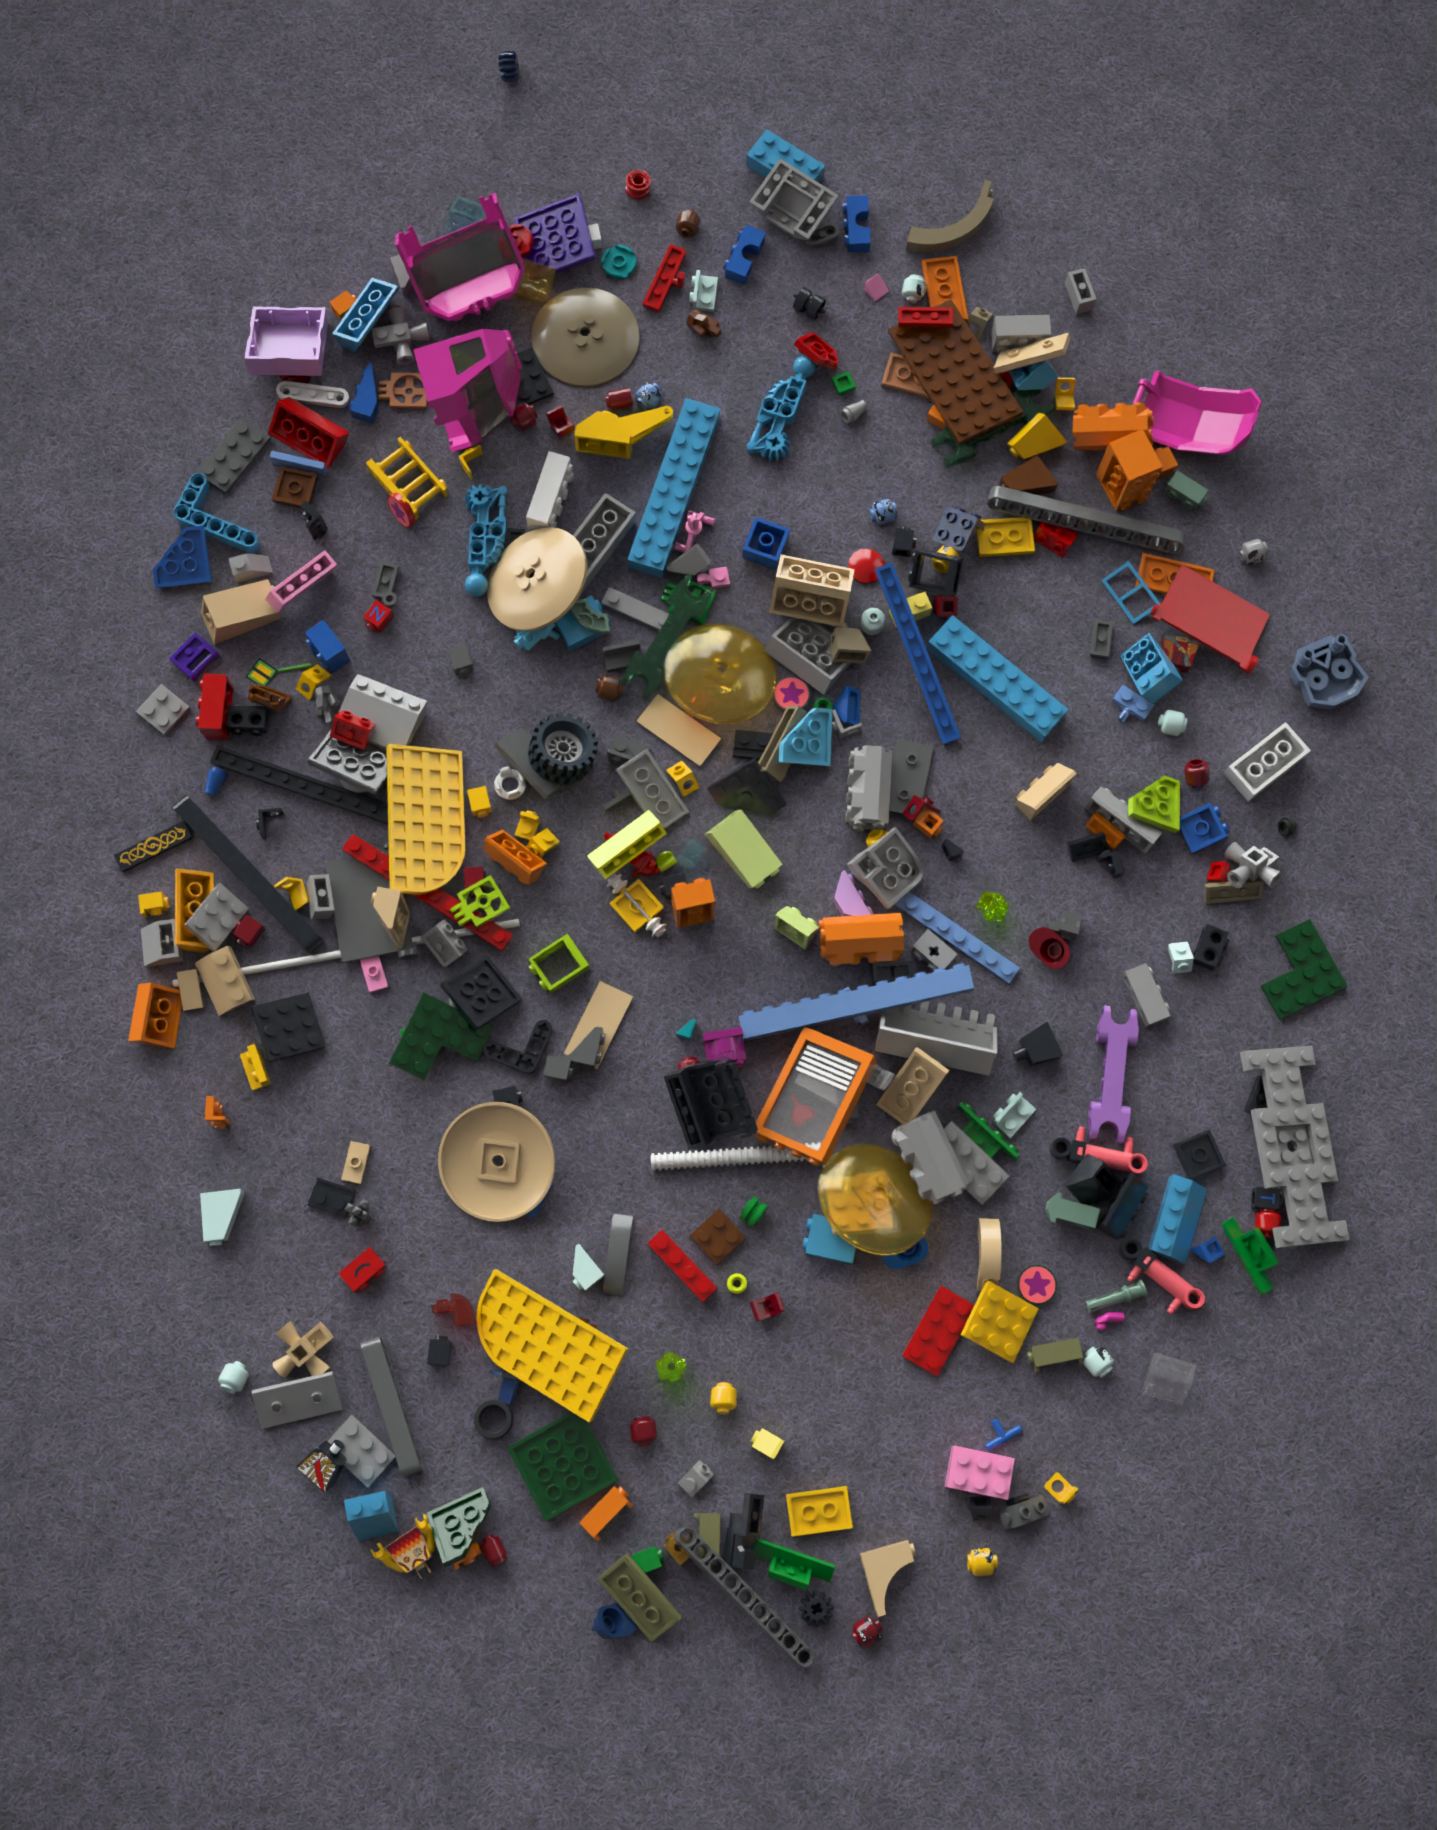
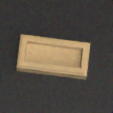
(190, 989)

